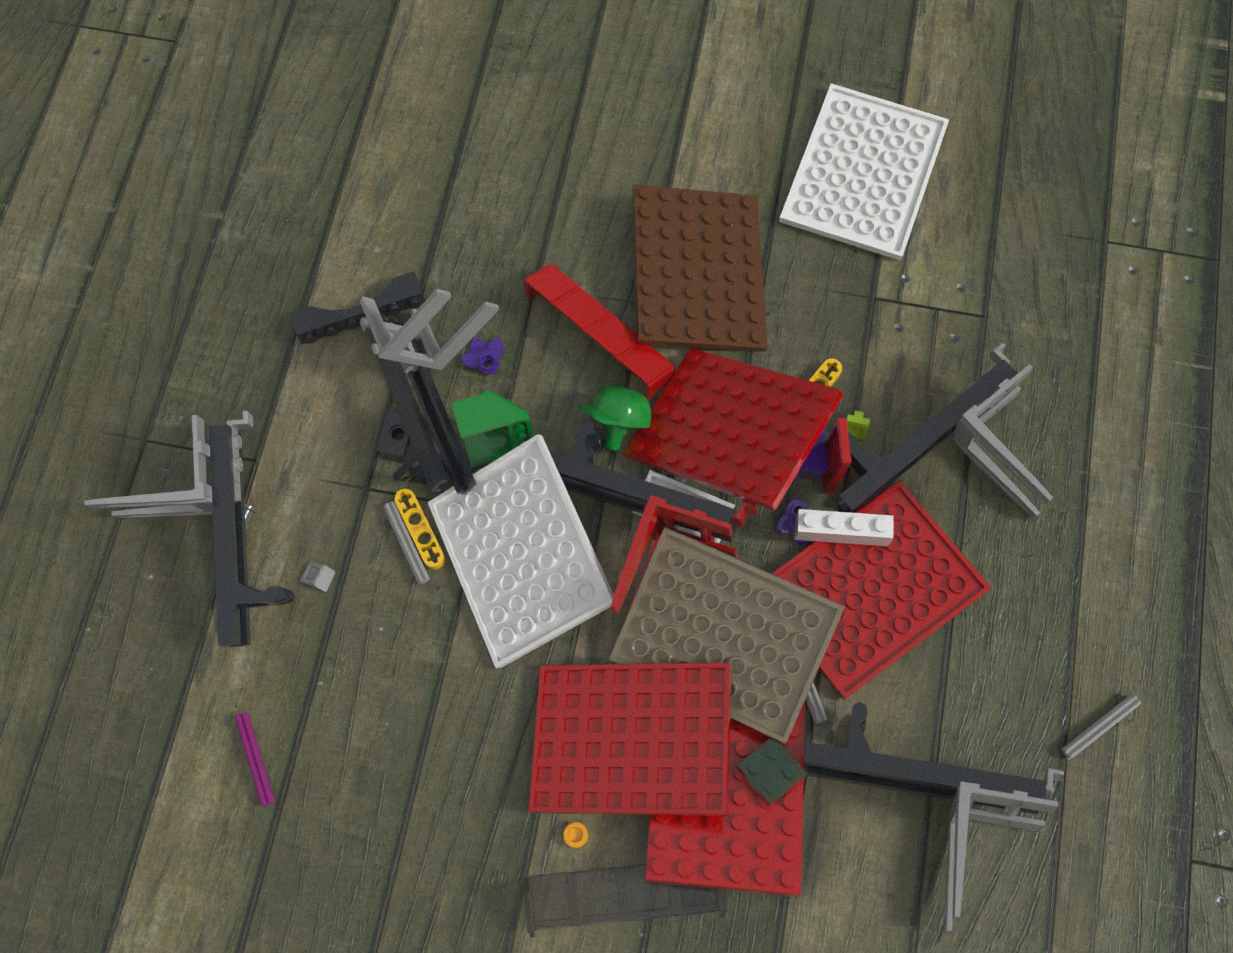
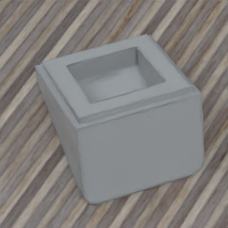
(317, 576)

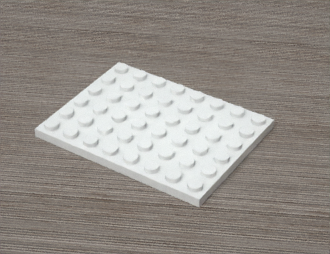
(864, 171)
(521, 553)

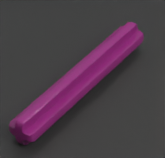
(254, 759)

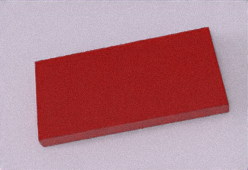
(838, 455)

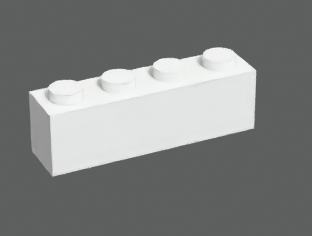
(843, 527)

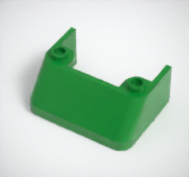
(490, 426)

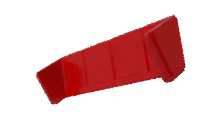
(600, 326)

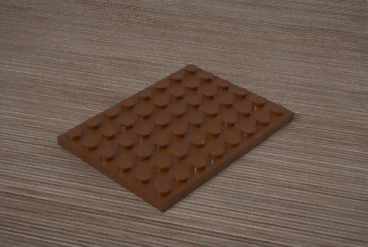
(698, 269)

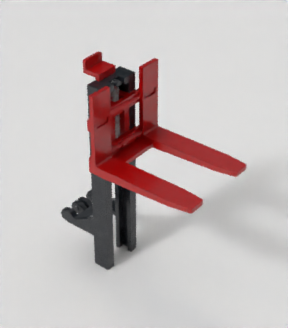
(657, 504)

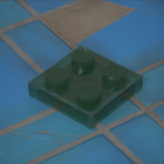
(771, 770)

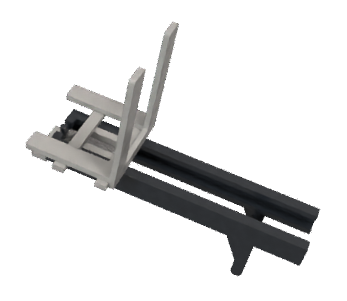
(399, 354)

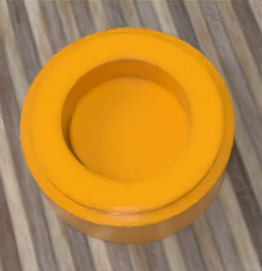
(575, 835)

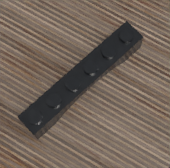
(316, 323)

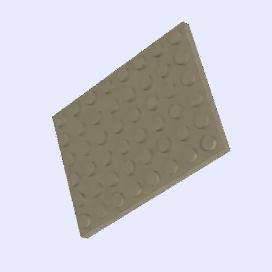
(723, 610)

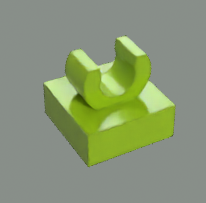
(858, 425)

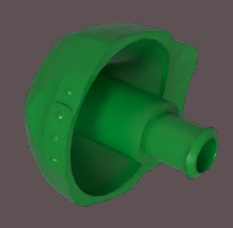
(618, 409)

